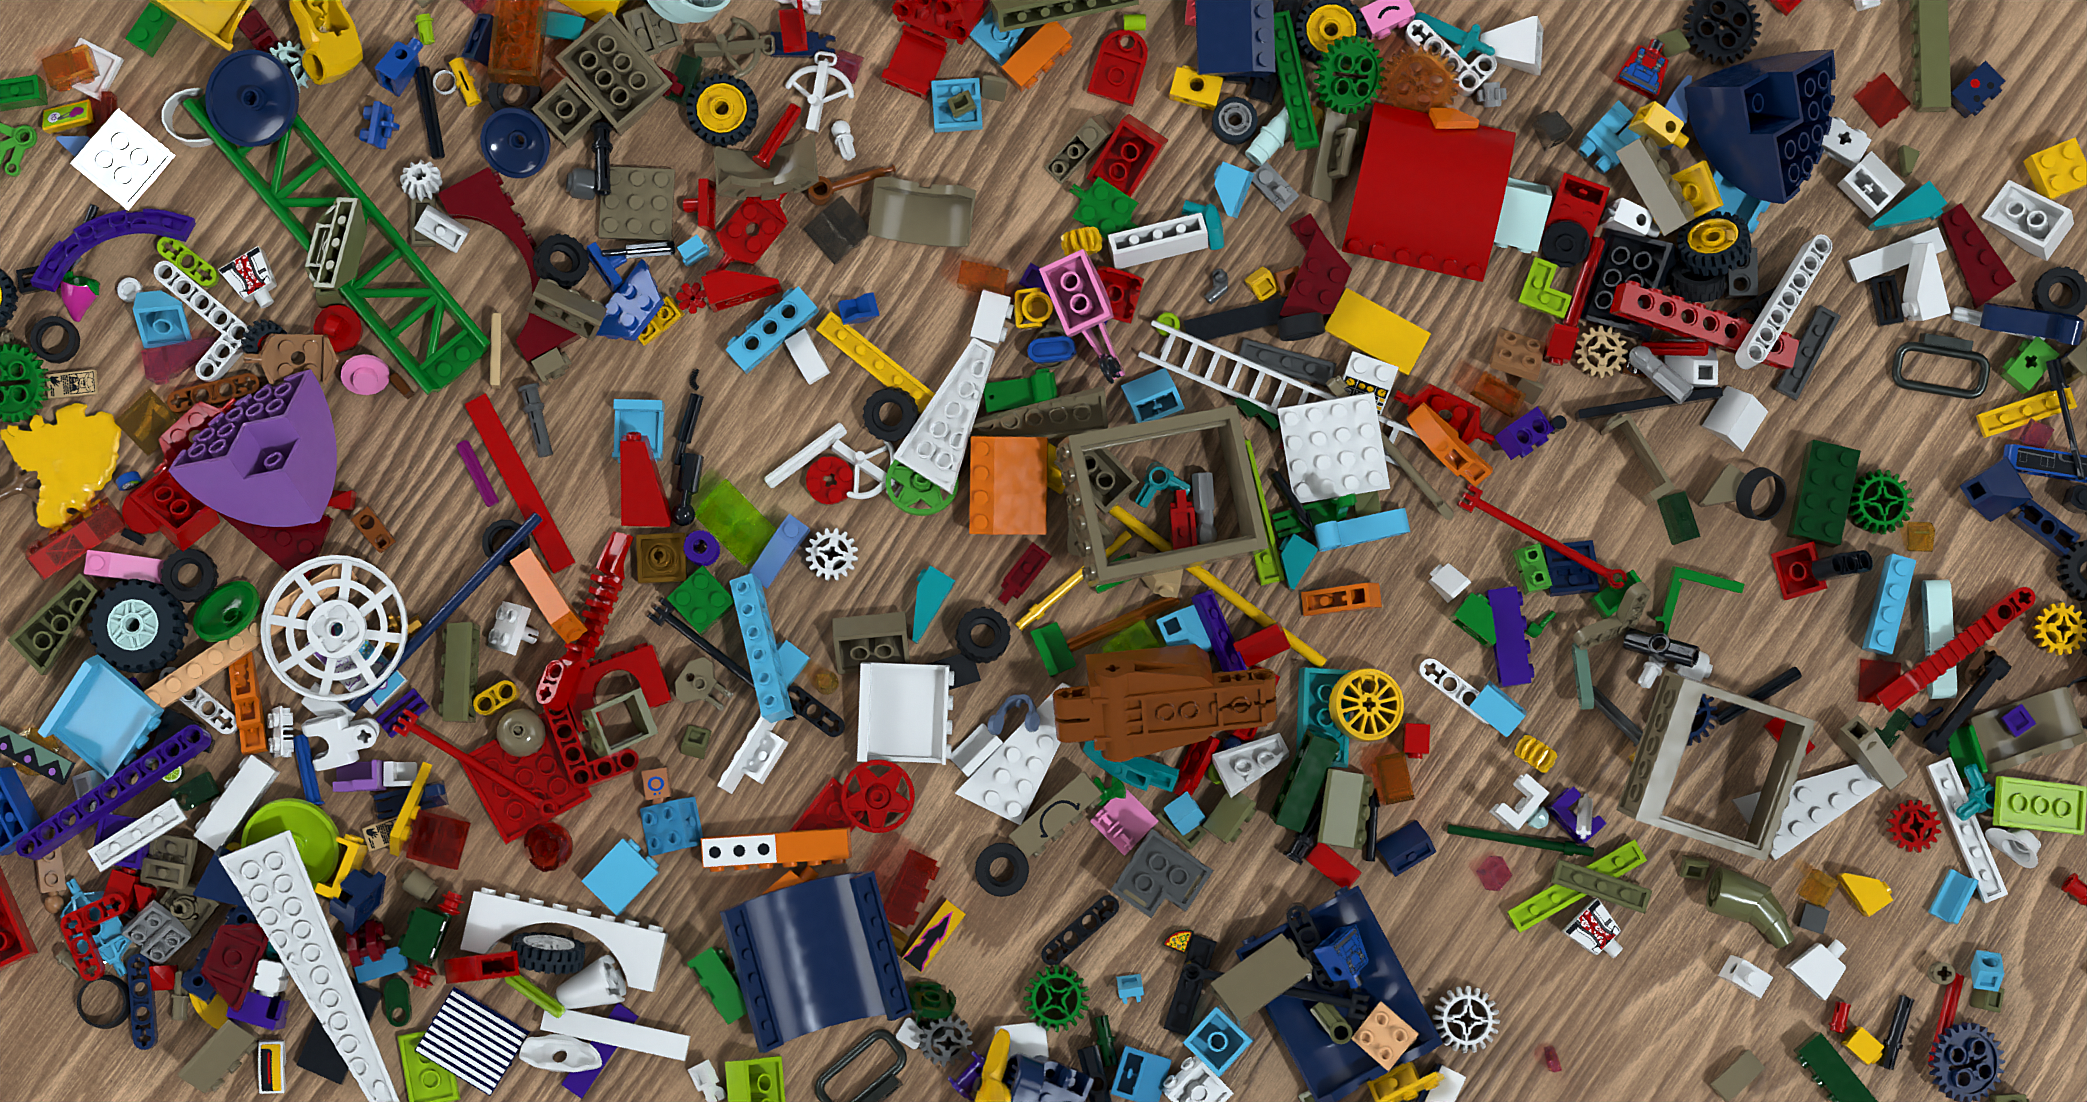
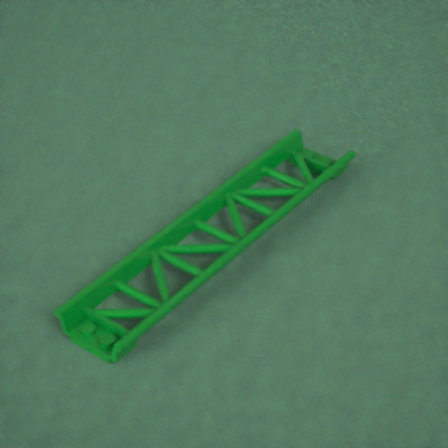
(440, 366)

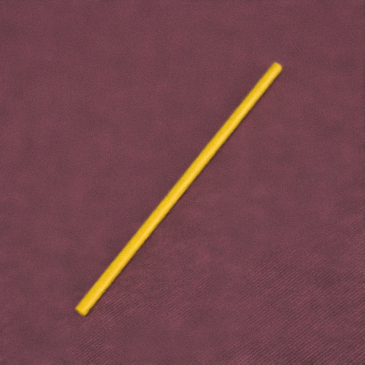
(1218, 586)

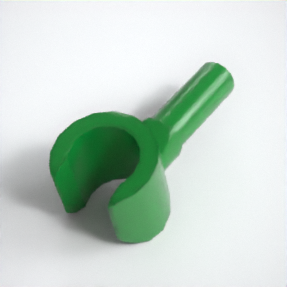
(1535, 630)

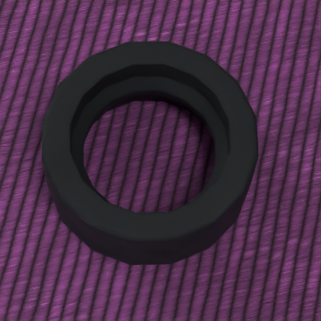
(1301, 326)
(38, 331)
(493, 529)

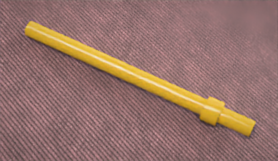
(1037, 611)

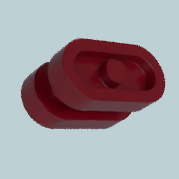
(374, 947)

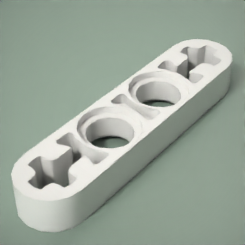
(1455, 695)
(197, 706)

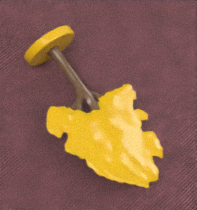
(66, 458)

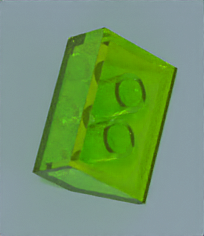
(735, 522)

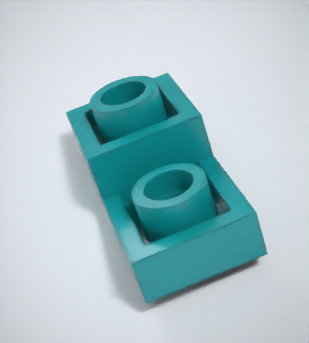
(564, 26)

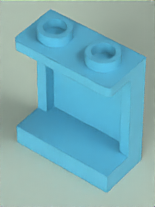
(1738, 202)
(641, 417)
(621, 875)

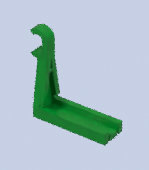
(1322, 511)
(1675, 585)

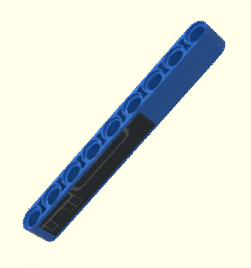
(2044, 462)

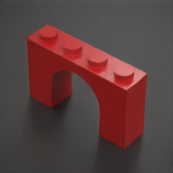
(641, 663)

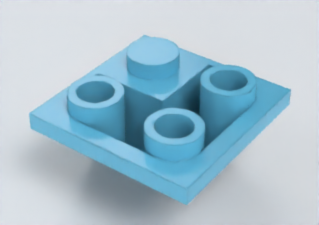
(1184, 629)

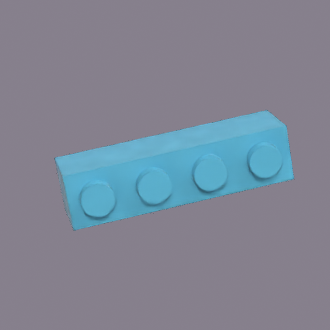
(1889, 604)

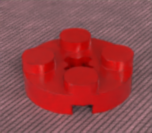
(825, 467)

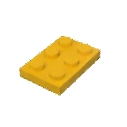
(1699, 188)

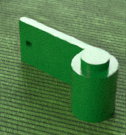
(1020, 392)

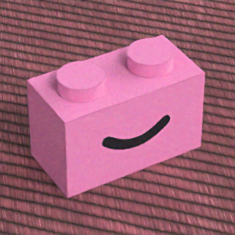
(1387, 15)

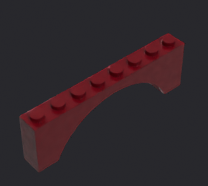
(484, 201)

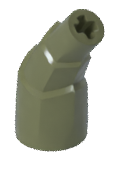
(1748, 901)

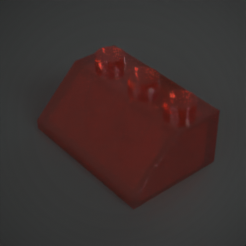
(910, 888)

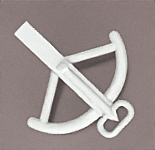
(818, 97)
(860, 462)

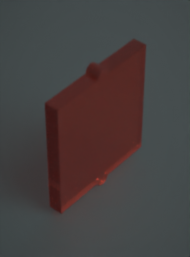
(1882, 100)
(1874, 677)

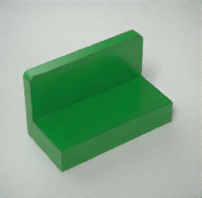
(1053, 649)
(1966, 750)

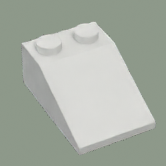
(2029, 219)
(1924, 288)

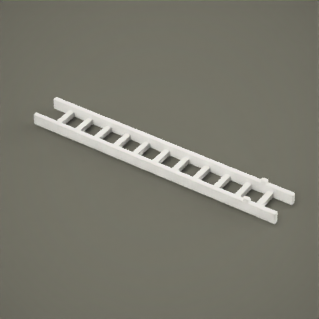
(1240, 361)

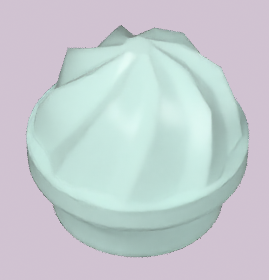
(1538, 818)

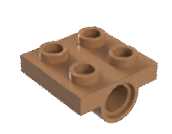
(1517, 355)

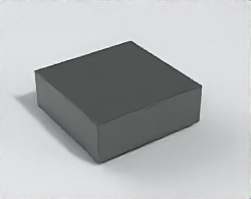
(1813, 918)

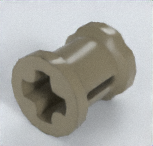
(1938, 966)

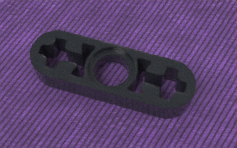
(833, 717)

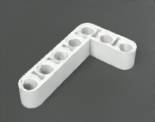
(210, 314)

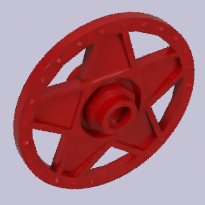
(877, 796)

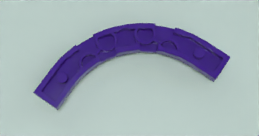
(101, 229)

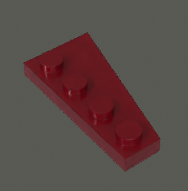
(1979, 263)

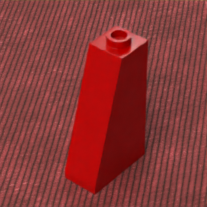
(641, 485)
(481, 967)

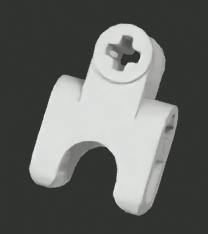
(342, 737)

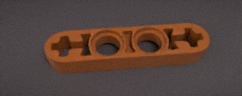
(214, 392)

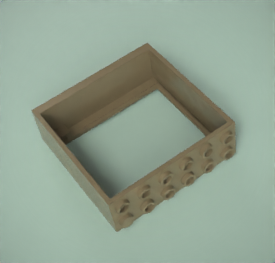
(1663, 748)

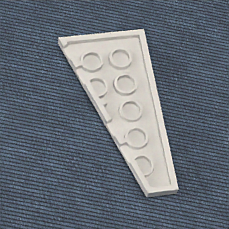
(943, 430)
(1016, 769)
(1814, 804)

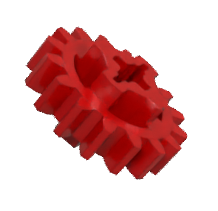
(1915, 835)

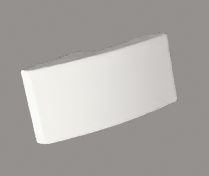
(807, 356)
(323, 708)

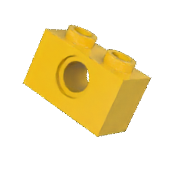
(1182, 92)

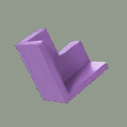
(360, 777)

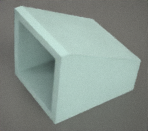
(1523, 215)

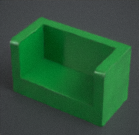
(22, 92)
(1609, 599)

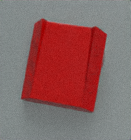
(1122, 291)

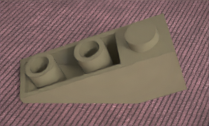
(1080, 148)
(1871, 753)

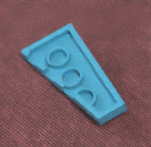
(993, 42)

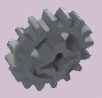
(952, 1047)

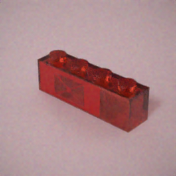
(75, 538)

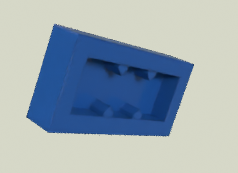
(606, 266)

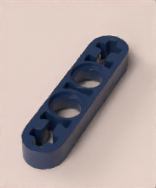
(137, 1002)

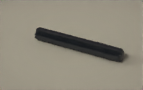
(430, 112)
(1760, 694)

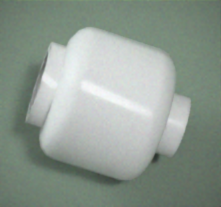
(1699, 671)

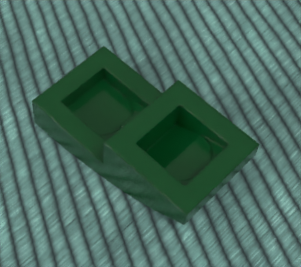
(1250, 410)

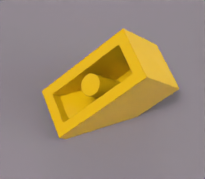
(1866, 892)

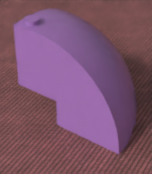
(266, 457)

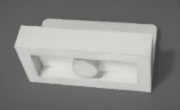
(975, 750)

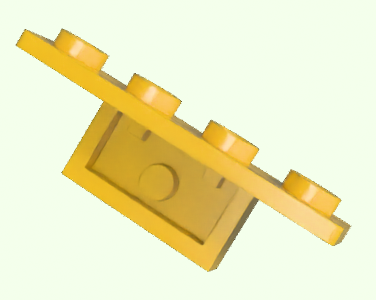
(1402, 1084)

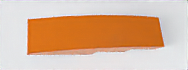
(248, 705)

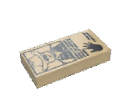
(72, 384)
(378, 835)

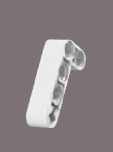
(1465, 71)

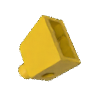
(1659, 125)

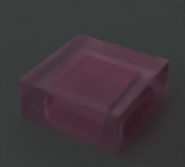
(2036, 434)

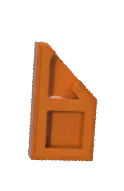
(1452, 119)

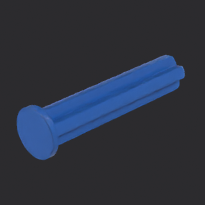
(307, 770)

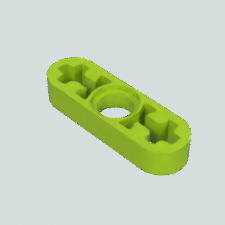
(189, 271)

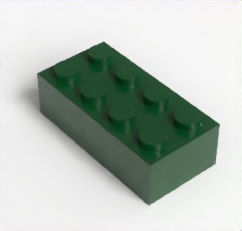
(1823, 493)

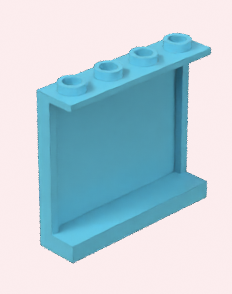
(103, 717)

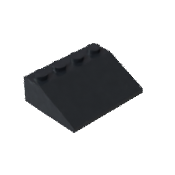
(1622, 260)

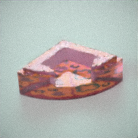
(1552, 1059)

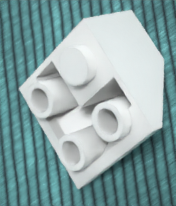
(1696, 370)

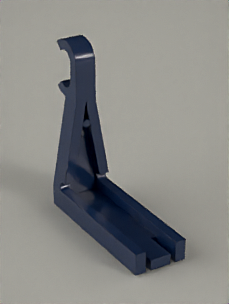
(433, 796)

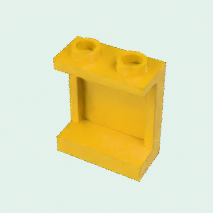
(352, 860)

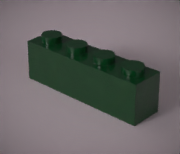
(1304, 780)
(1831, 1071)

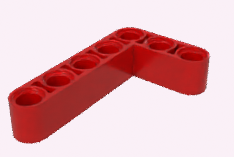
(582, 765)

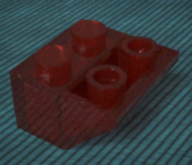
(438, 840)

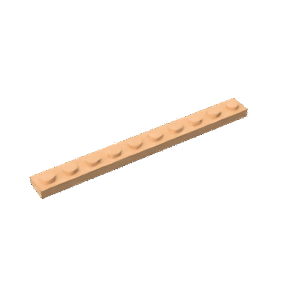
(229, 651)

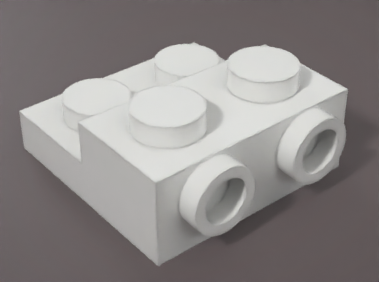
(1195, 1084)

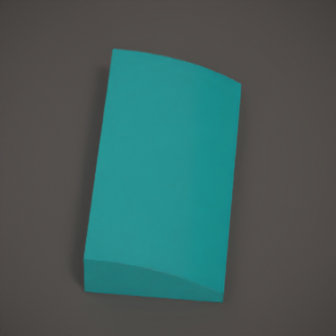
(1313, 708)

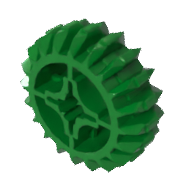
(1881, 511)
(1038, 1011)

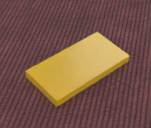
(1377, 331)

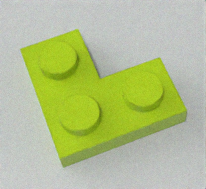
(1537, 290)

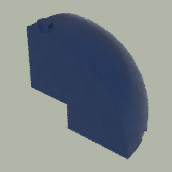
(1765, 120)

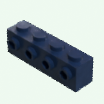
(192, 979)

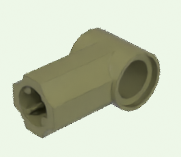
(1330, 1019)

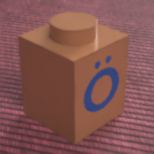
(657, 785)

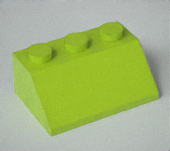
(755, 1080)

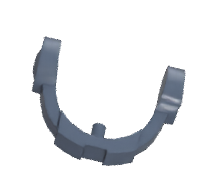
(1032, 718)

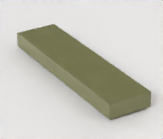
(1601, 886)

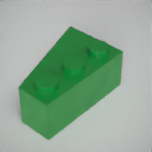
(720, 982)

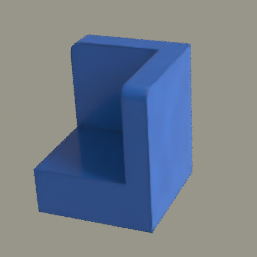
(859, 309)

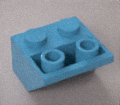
(1140, 1075)

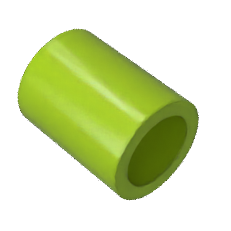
(1135, 22)

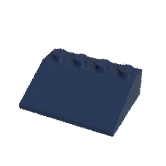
(1235, 38)

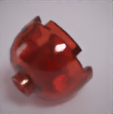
(548, 846)

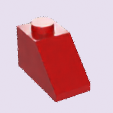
(1560, 344)

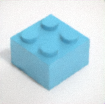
(1218, 1041)

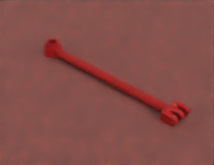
(1475, 501)
(411, 726)

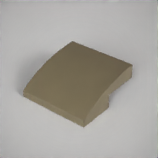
(652, 30)
(169, 861)

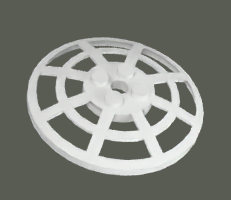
(320, 625)

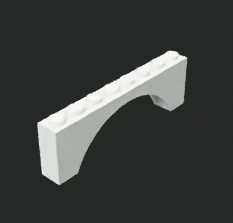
(636, 948)

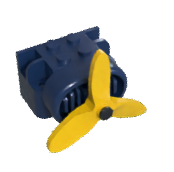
(1027, 1077)

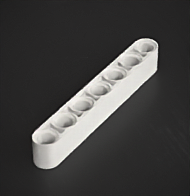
(1776, 308)

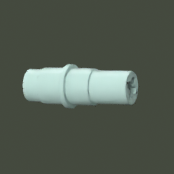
(1269, 139)

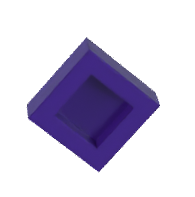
(2018, 720)

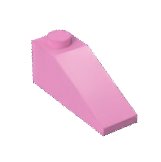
(122, 566)

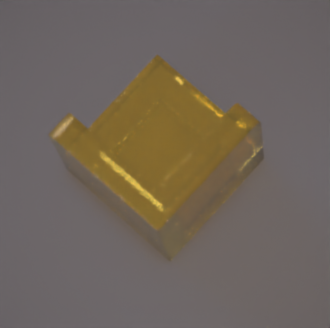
(1818, 888)

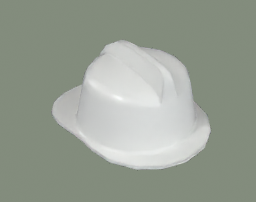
(2017, 844)

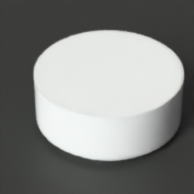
(128, 289)

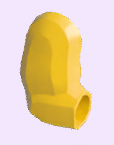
(328, 38)

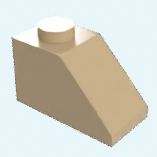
(1166, 583)

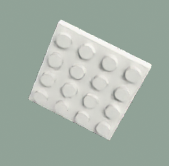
(1334, 447)

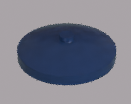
(252, 98)

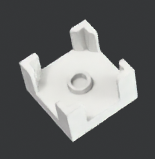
(1525, 807)

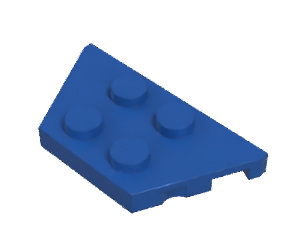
(632, 305)

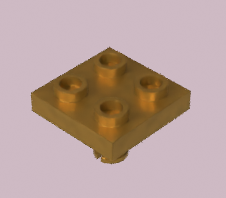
(661, 558)

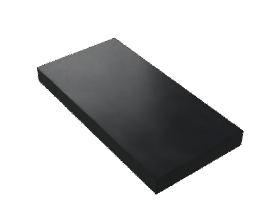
(320, 1052)

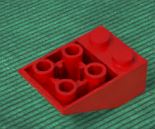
(1577, 201)

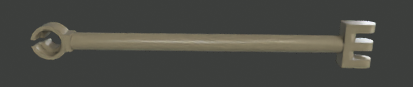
(1337, 386)

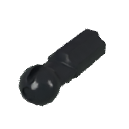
(687, 485)

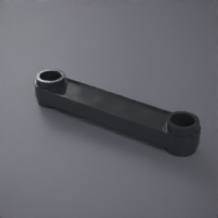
(1995, 669)

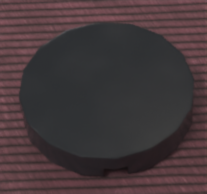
(1565, 243)

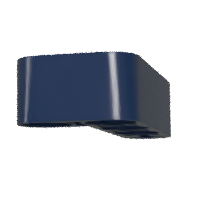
(2032, 322)

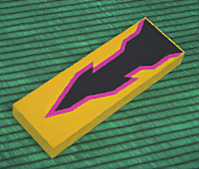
(933, 936)

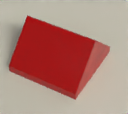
(1795, 571)

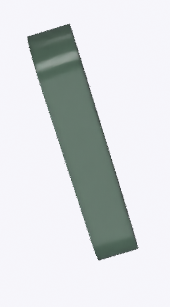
(1582, 678)

